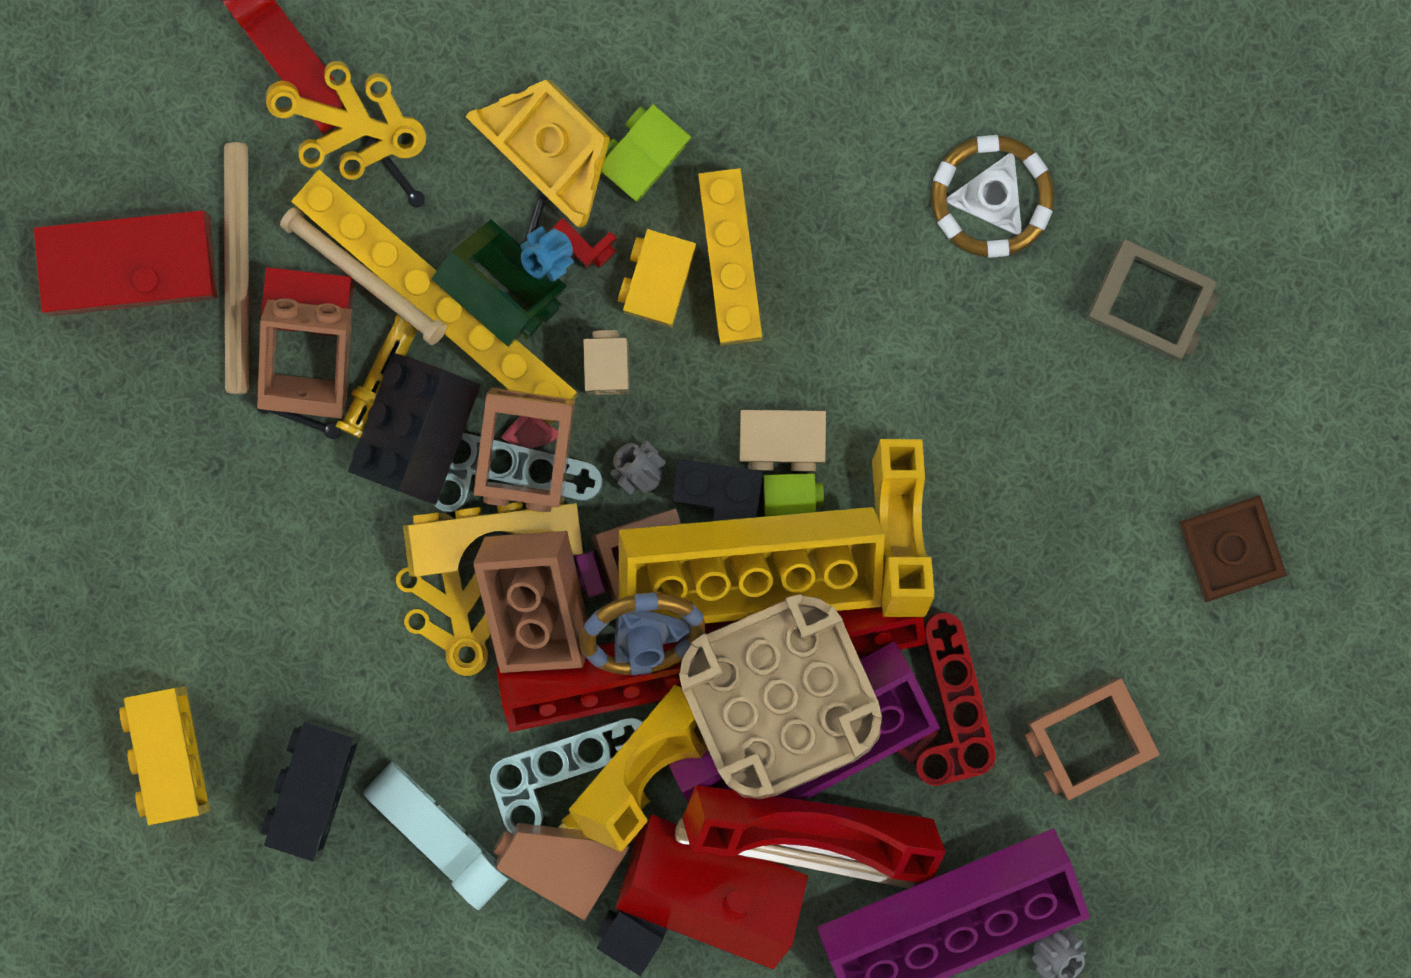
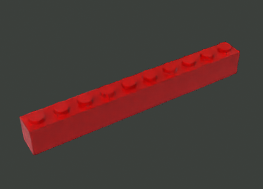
(567, 694)

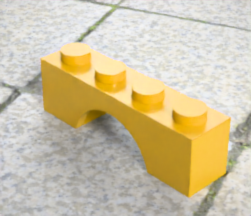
(730, 257)
(898, 505)
(438, 545)
(611, 804)

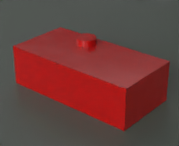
(125, 263)
(720, 900)

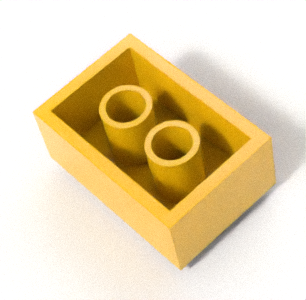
(164, 755)

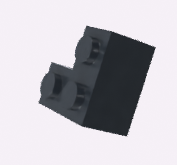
(725, 489)
(629, 939)

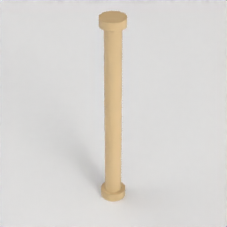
(294, 222)

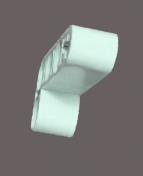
(518, 474)
(535, 778)
(436, 835)

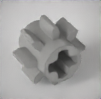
(637, 467)
(1059, 955)

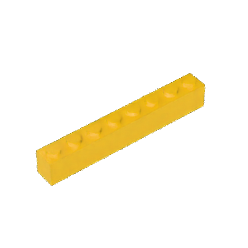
(412, 278)

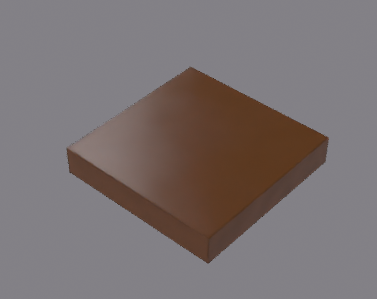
(1232, 548)

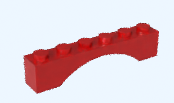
(892, 843)

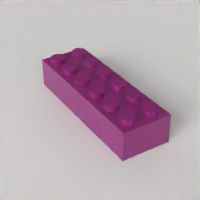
(904, 721)
(961, 915)

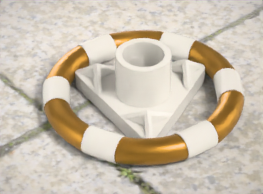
(992, 196)

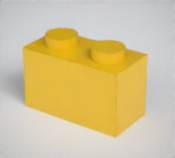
(658, 277)

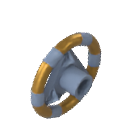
(642, 633)

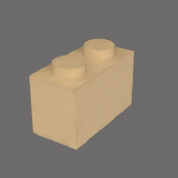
(606, 364)
(782, 438)

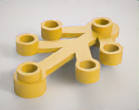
(353, 122)
(457, 606)

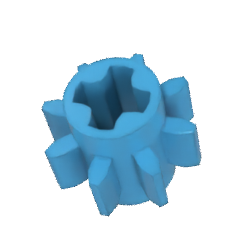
(546, 253)

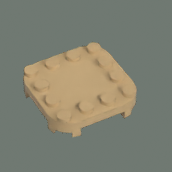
(780, 697)

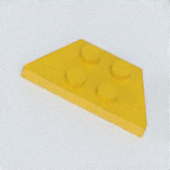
(549, 144)

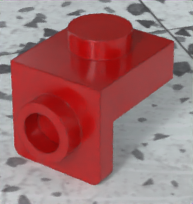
(583, 251)

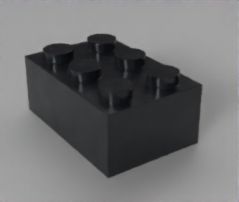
(414, 428)
(310, 789)

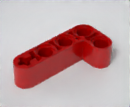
(285, 51)
(950, 697)

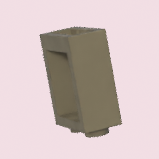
(1113, 282)

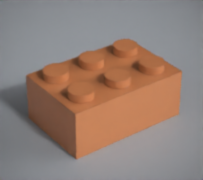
(532, 601)

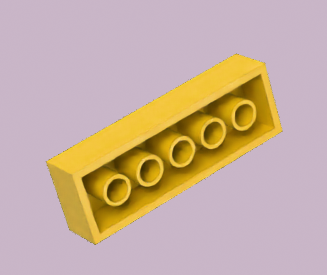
(758, 562)

